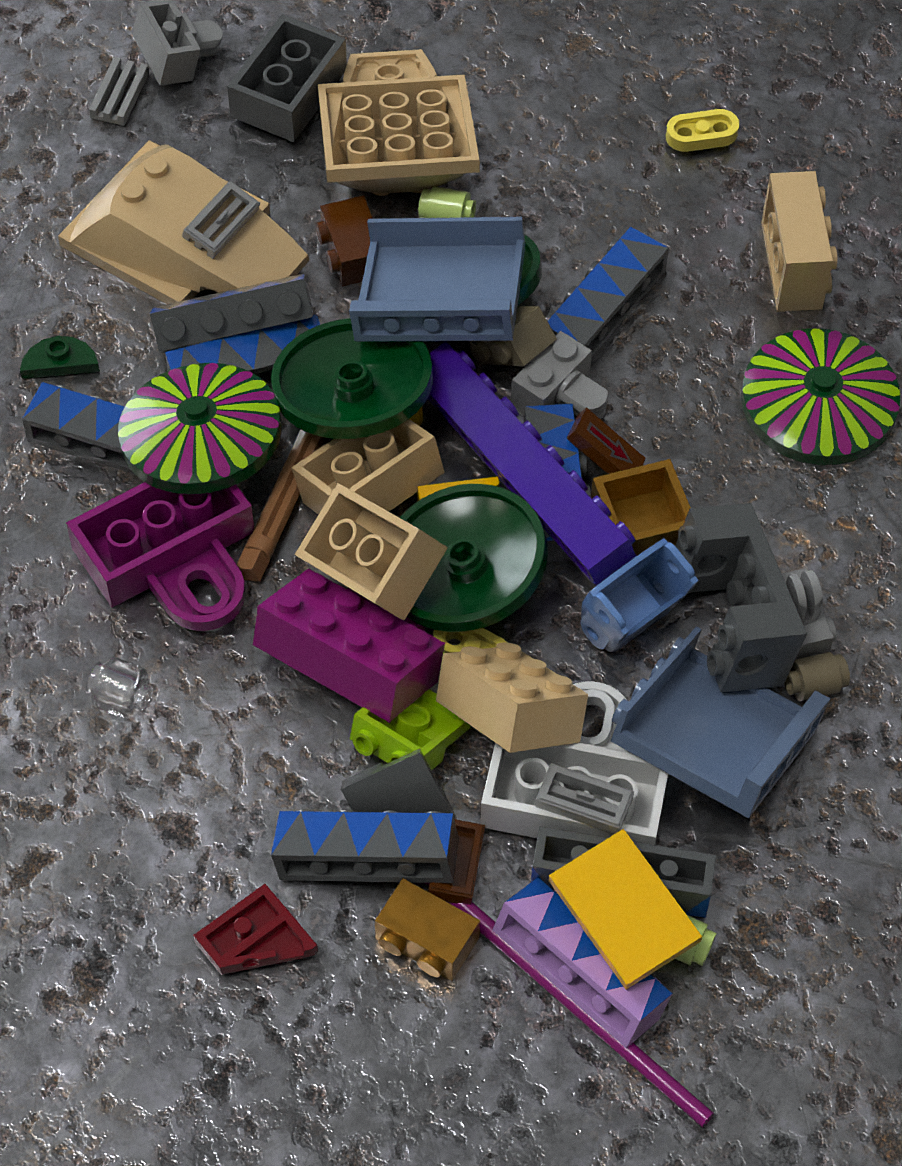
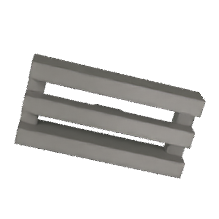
(140, 75)
(203, 240)
(571, 802)

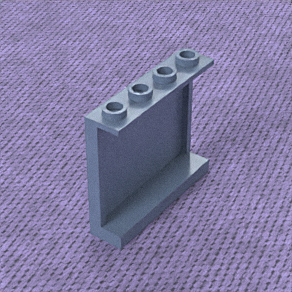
(440, 280)
(712, 739)

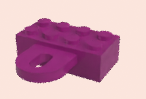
(163, 545)
(348, 644)

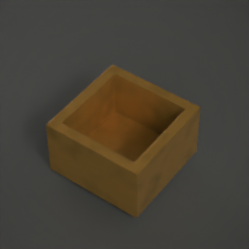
(646, 501)

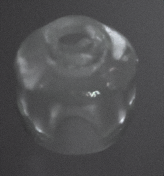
(119, 687)

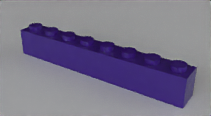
(527, 468)

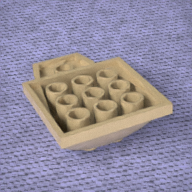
(396, 125)
(139, 225)

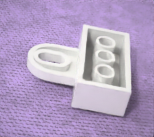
(518, 776)

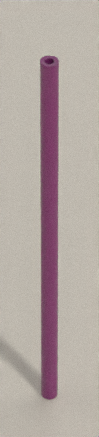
(632, 1054)

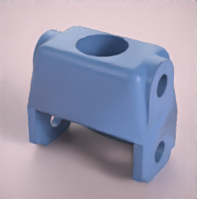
(636, 596)

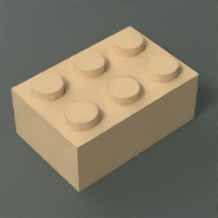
(798, 241)
(376, 467)
(371, 551)
(511, 697)

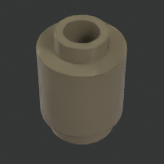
(817, 672)

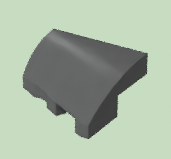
(398, 786)

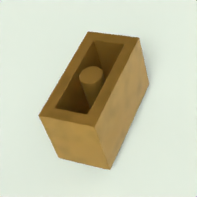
(426, 930)

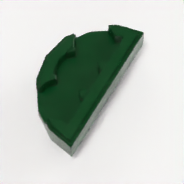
(58, 357)

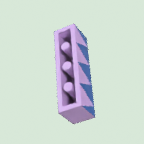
(555, 944)

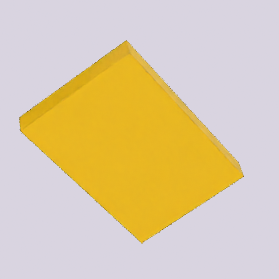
(625, 908)

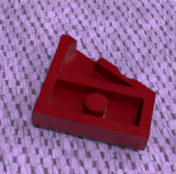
(254, 935)

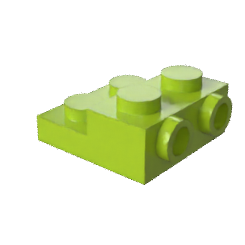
(421, 725)

